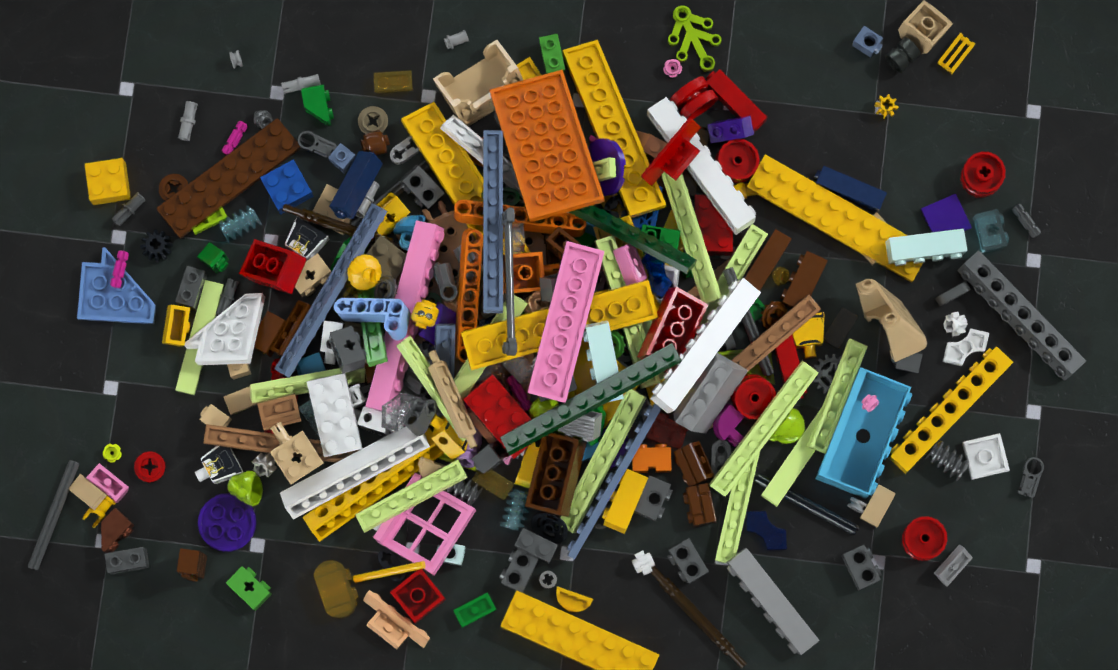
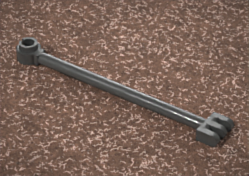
(510, 346)

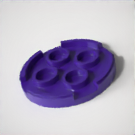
(605, 148)
(226, 523)

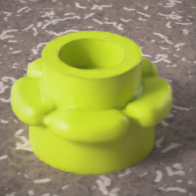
(108, 449)

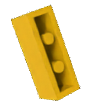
(624, 501)

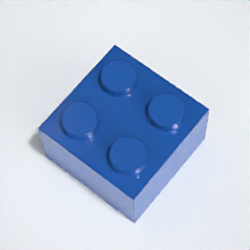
(287, 186)

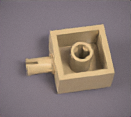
(284, 453)

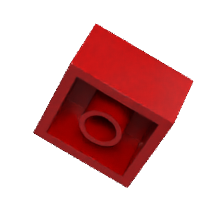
(418, 595)

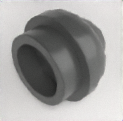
(262, 118)

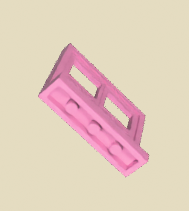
(390, 528)

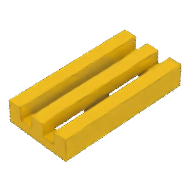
(964, 41)

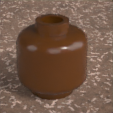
(375, 142)

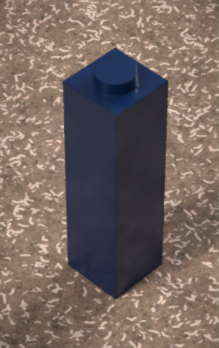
(355, 185)
(850, 189)

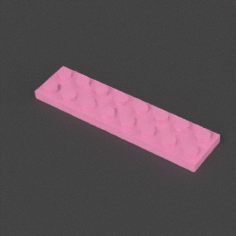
(565, 322)

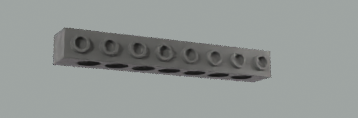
(1031, 316)

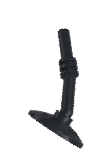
(550, 526)

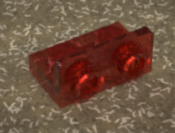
(667, 431)

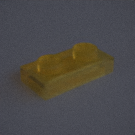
(393, 81)
(494, 483)

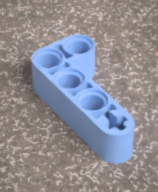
(350, 311)

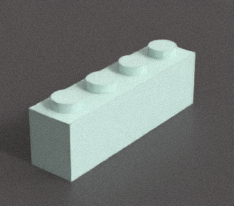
(926, 246)
(601, 352)

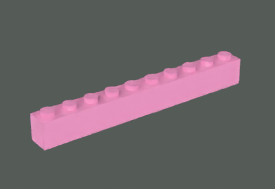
(412, 288)

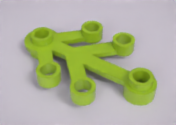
(693, 35)

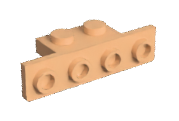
(391, 624)

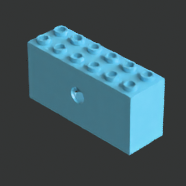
(854, 464)

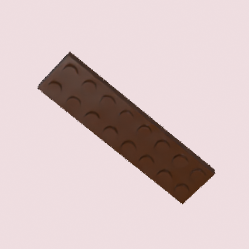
(228, 178)

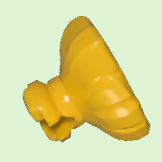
(364, 272)

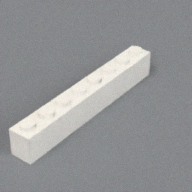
(705, 170)
(705, 345)
(352, 471)

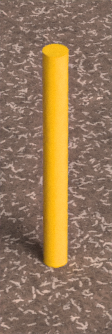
(389, 571)

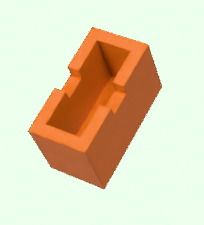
(652, 458)

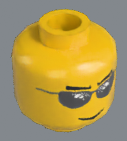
(425, 314)

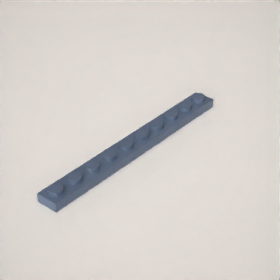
(492, 221)
(330, 291)
(613, 479)

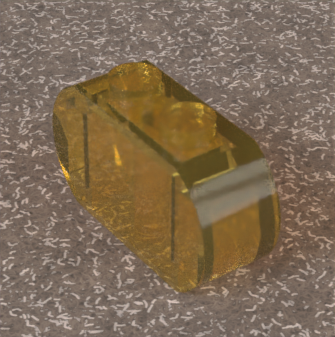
(336, 589)

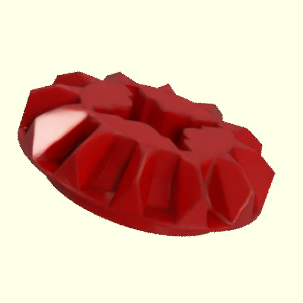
(143, 460)

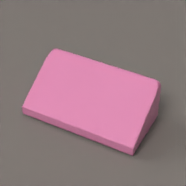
(630, 264)

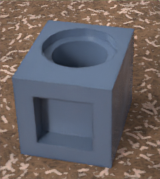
(863, 35)
(342, 158)

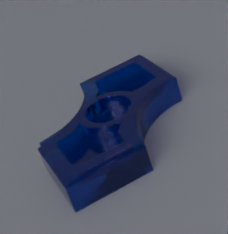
(656, 275)
(773, 537)

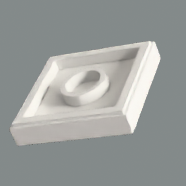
(985, 456)

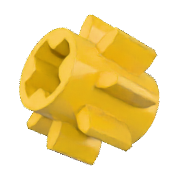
(881, 108)

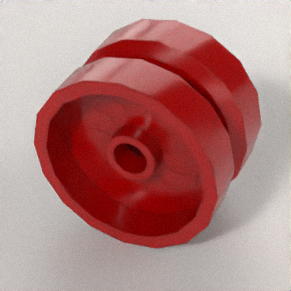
(694, 98)
(744, 154)
(976, 183)
(751, 385)
(913, 542)

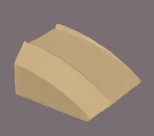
(925, 27)

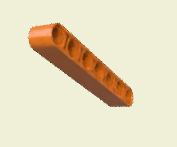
(547, 226)
(464, 286)

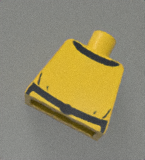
(810, 335)
(447, 438)

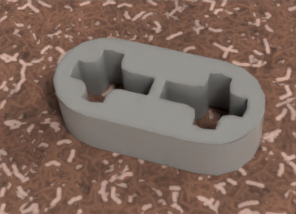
(406, 155)

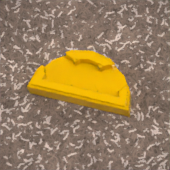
(572, 601)

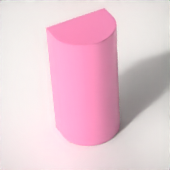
(108, 483)

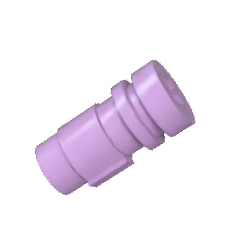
(466, 458)

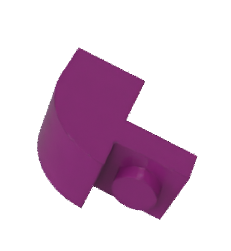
(725, 425)

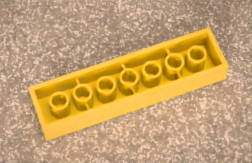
(574, 636)

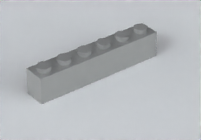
(772, 601)

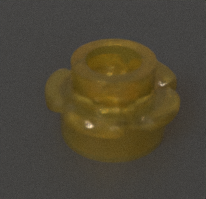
(780, 275)

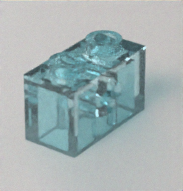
(988, 241)

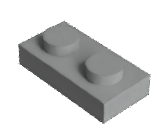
(953, 565)

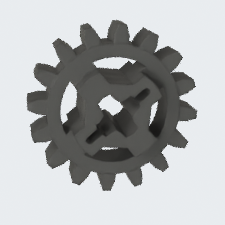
(823, 374)

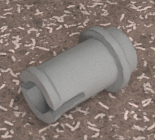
(456, 39)

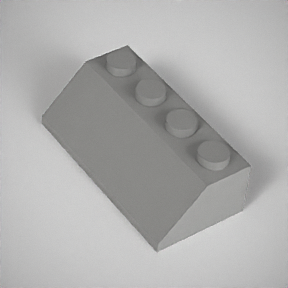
(709, 394)

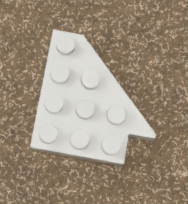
(231, 334)

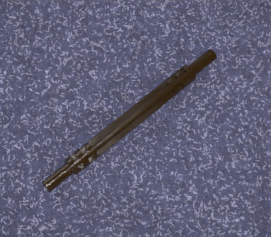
(317, 218)
(702, 622)

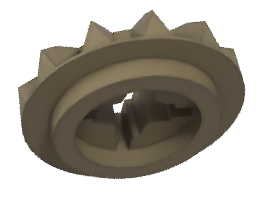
(373, 112)

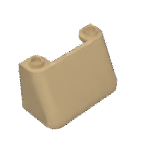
(469, 91)
(901, 329)

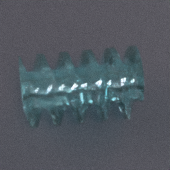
(239, 222)
(515, 511)

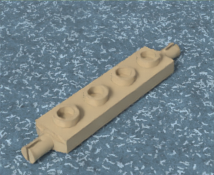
(452, 399)

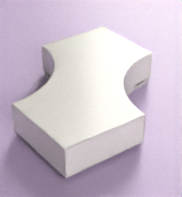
(957, 351)

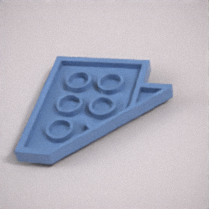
(105, 303)

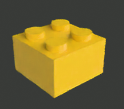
(107, 181)

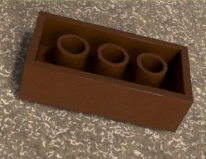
(556, 474)

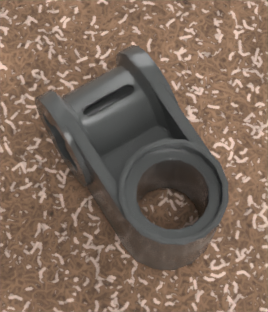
(419, 416)

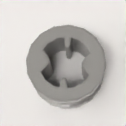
(236, 59)
(856, 505)
(542, 577)

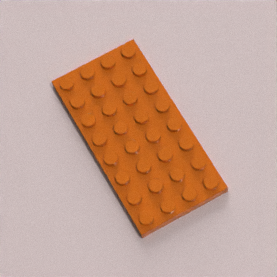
(546, 146)

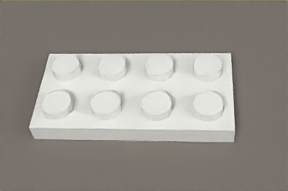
(334, 415)

